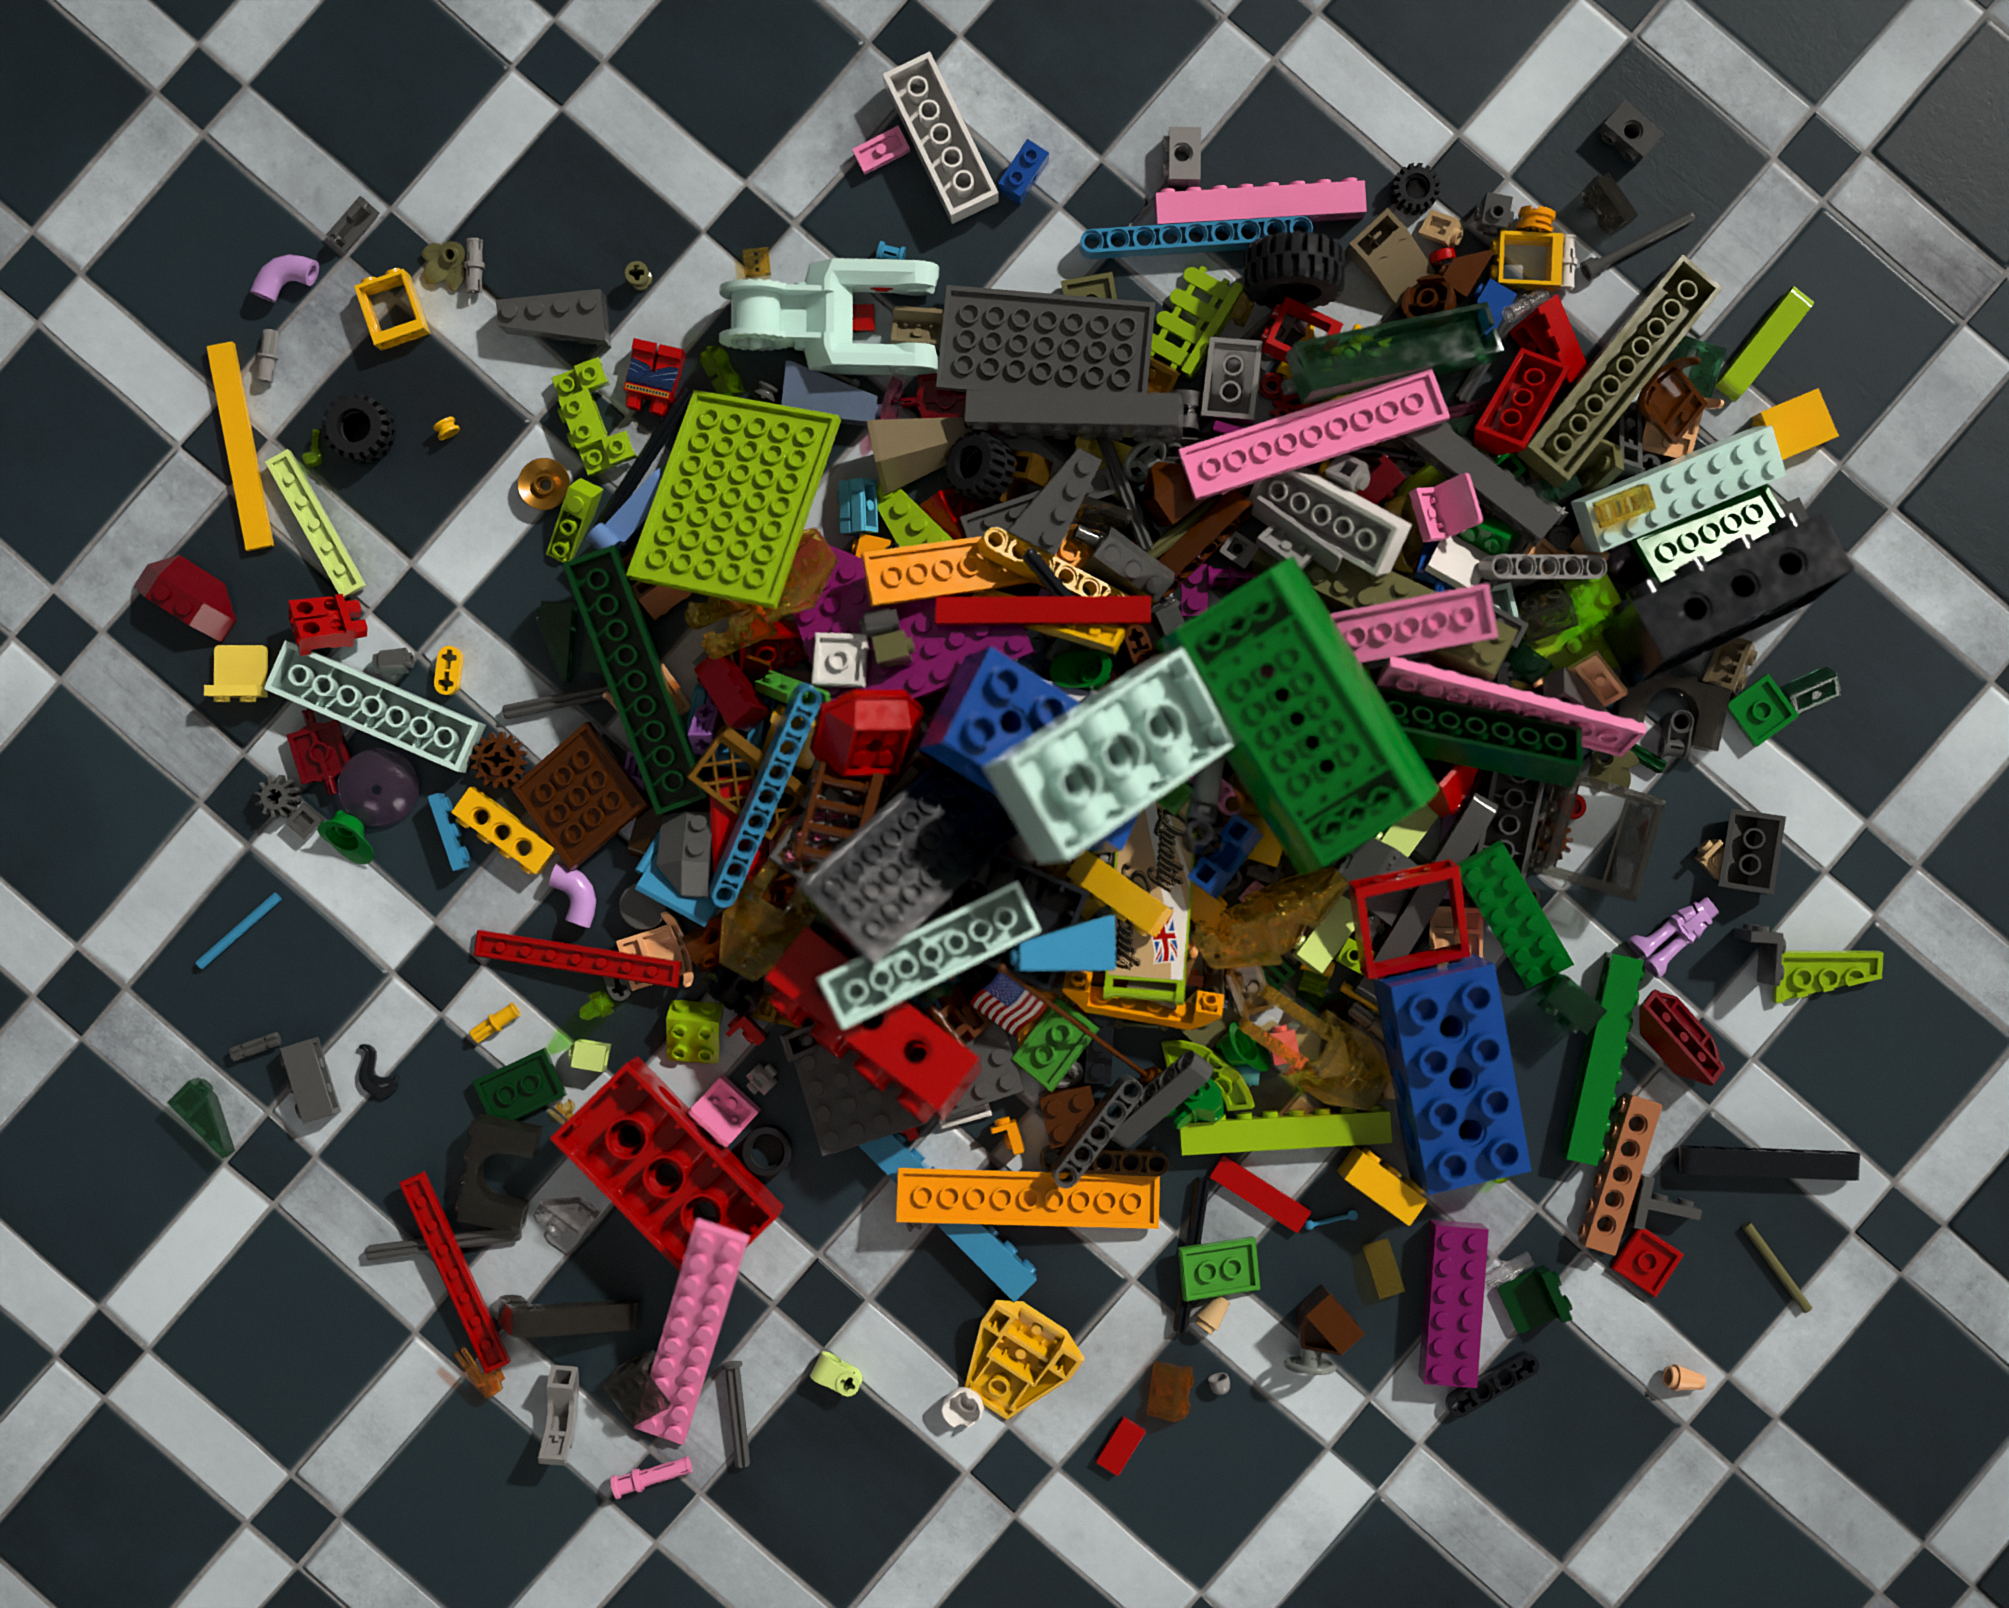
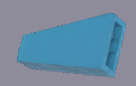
(1074, 948)

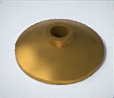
(532, 478)

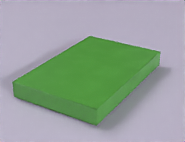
(1053, 1045)
(1219, 1268)

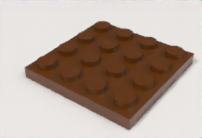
(580, 795)

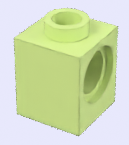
(589, 1055)

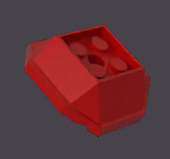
(866, 733)

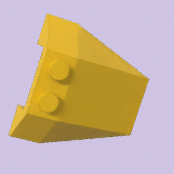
(1019, 1357)

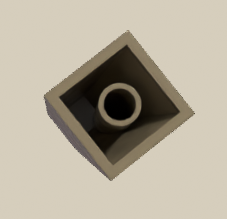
(912, 447)

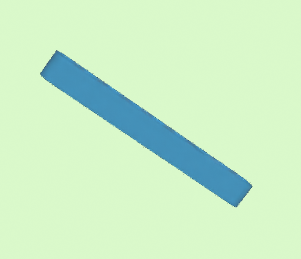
(1181, 233)
(764, 782)

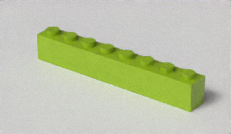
(1287, 1131)

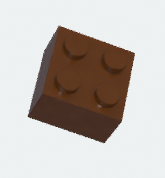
(1066, 1112)

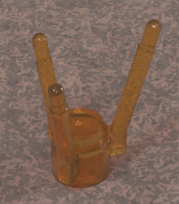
(487, 1383)

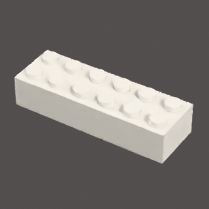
(940, 137)
(1338, 517)

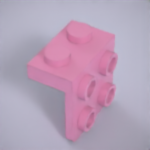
(1446, 508)
(723, 1111)

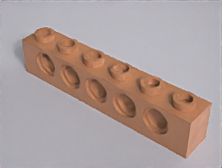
(1624, 1188)

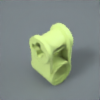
(834, 1372)

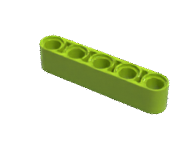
(1763, 344)

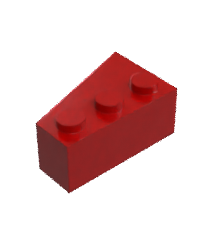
(1551, 335)

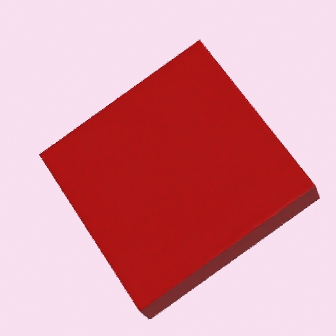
(1646, 1261)

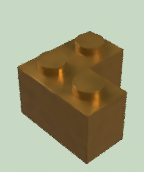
(1030, 470)

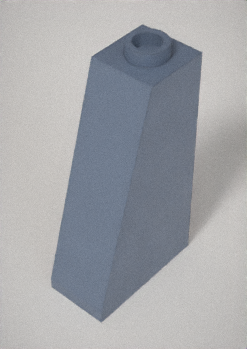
(825, 394)

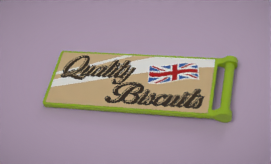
(1160, 866)

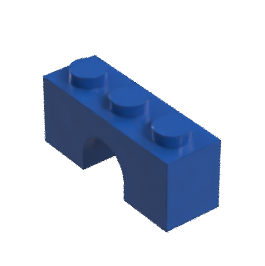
(1237, 843)

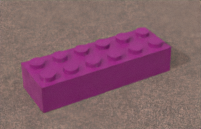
(1453, 1303)

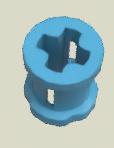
(890, 252)

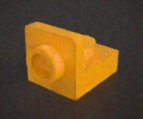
(1013, 1137)

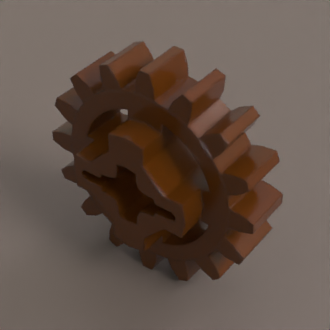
(499, 770)

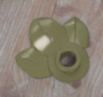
(443, 268)
(1613, 770)

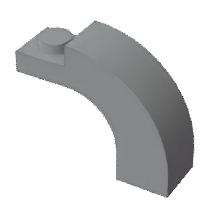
(561, 1415)

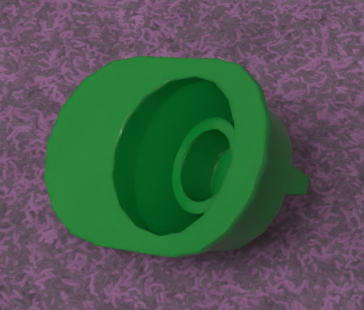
(1081, 669)
(347, 837)
(1243, 1050)

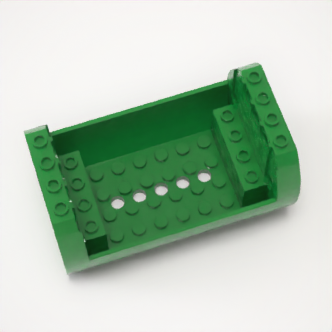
(1376, 766)

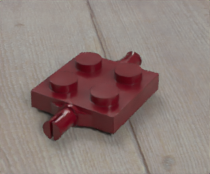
(934, 402)
(319, 751)

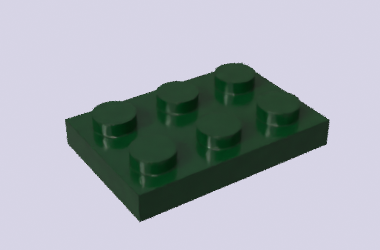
(520, 1086)

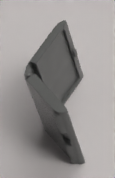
(1374, 859)

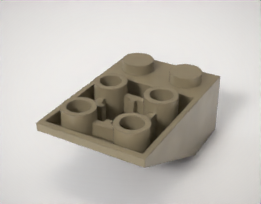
(1389, 256)

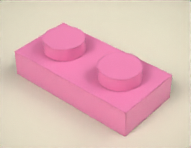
(881, 150)

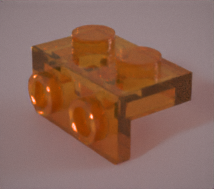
(1170, 1391)

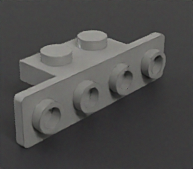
(1289, 538)

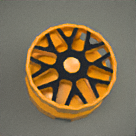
(1535, 219)

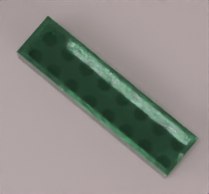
(1393, 350)

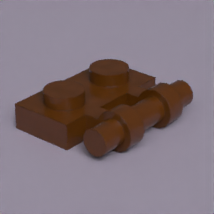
(966, 1017)

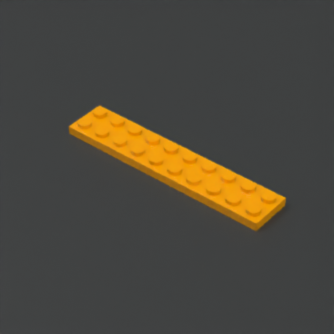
(948, 569)
(1026, 1198)

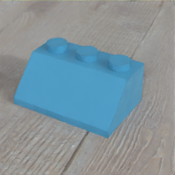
(657, 887)

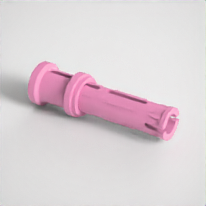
(639, 1479)

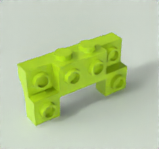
(584, 420)

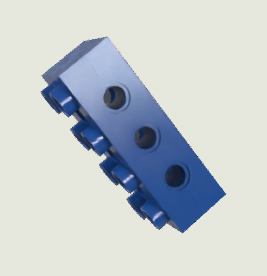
(969, 731)
(1421, 1065)

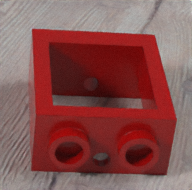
(1278, 349)

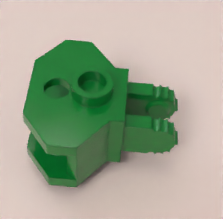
(1203, 1105)

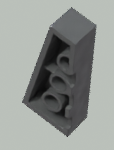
(558, 316)
(1056, 504)

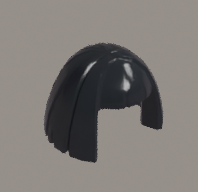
(733, 989)

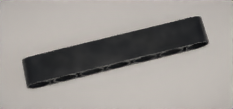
(1768, 1162)

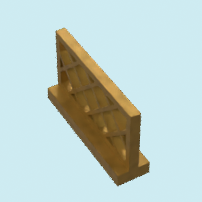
(754, 757)

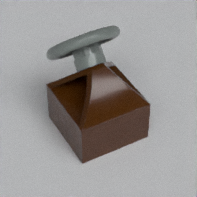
(1166, 487)
(1322, 1328)

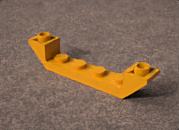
(1206, 1009)

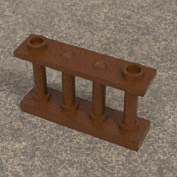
(872, 790)

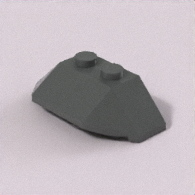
(687, 848)

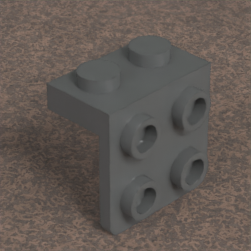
(1770, 951)

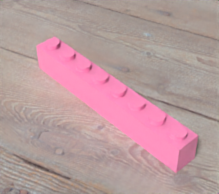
(1316, 201)

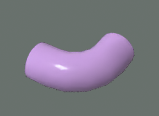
(283, 270)
(579, 892)

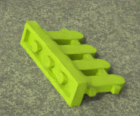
(1206, 313)

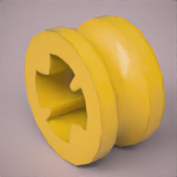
(446, 428)

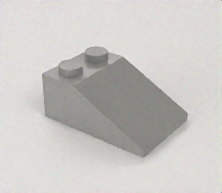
(1232, 381)

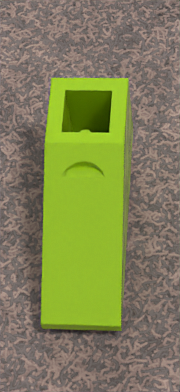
(574, 519)

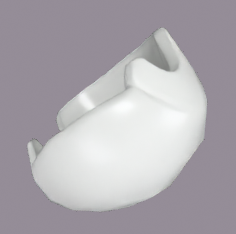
(962, 1407)

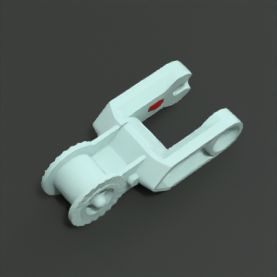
(819, 316)

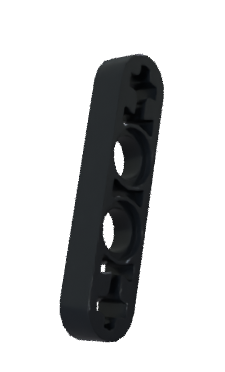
(1494, 1388)

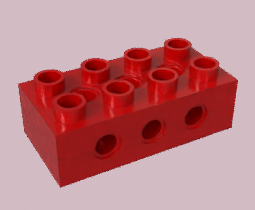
(883, 1053)
(632, 1171)

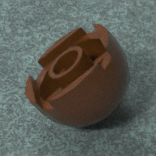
(1428, 296)

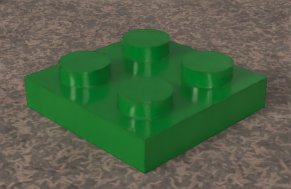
(1761, 710)

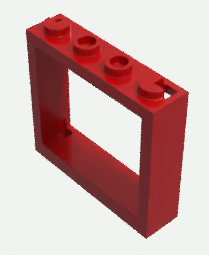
(1401, 880)

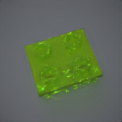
(1593, 606)

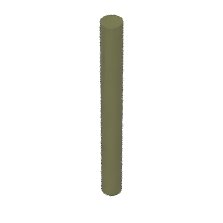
(1776, 1266)

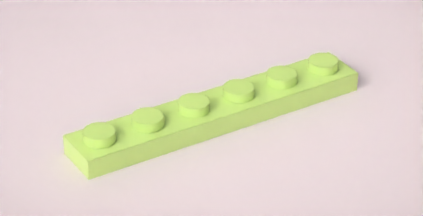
(315, 523)

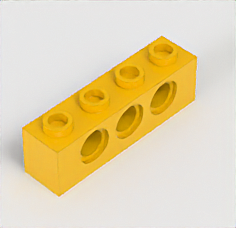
(467, 816)

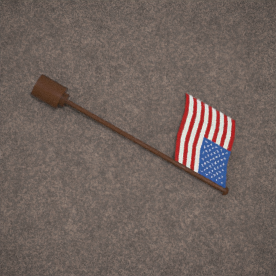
(1015, 1004)

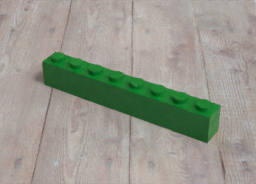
(1602, 1060)

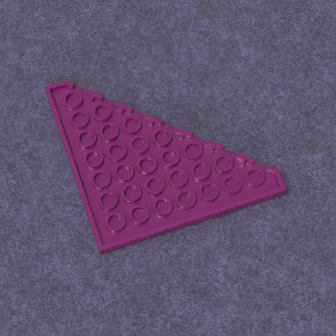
(937, 648)

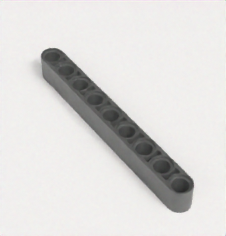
(1425, 898)

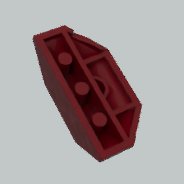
(189, 595)
(1679, 1038)

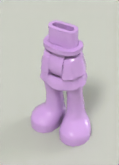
(1686, 924)

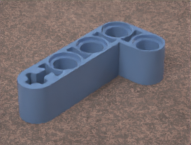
(629, 519)

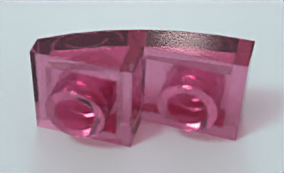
(892, 395)

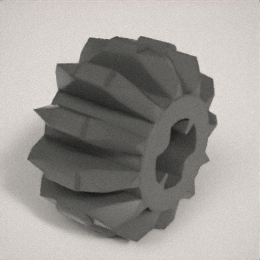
(270, 791)

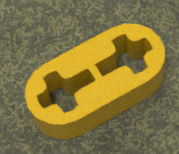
(442, 670)

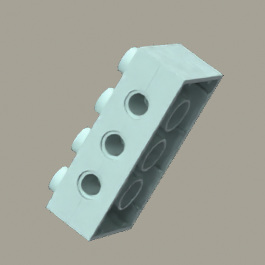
(1156, 734)

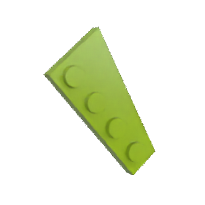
(907, 520)
(1824, 970)

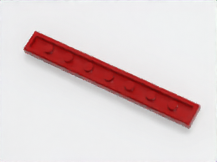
(1043, 610)
(577, 958)
(455, 1272)

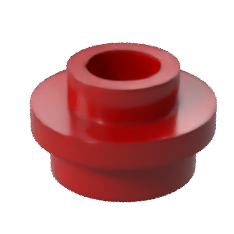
(1270, 378)

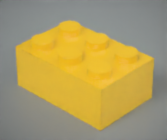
(1383, 1184)

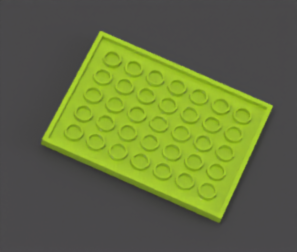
(734, 498)

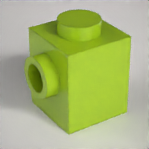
(1349, 956)

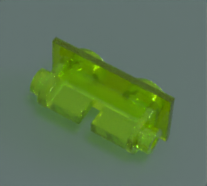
(717, 361)
(599, 1005)

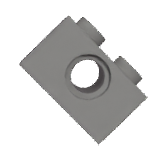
(1186, 141)

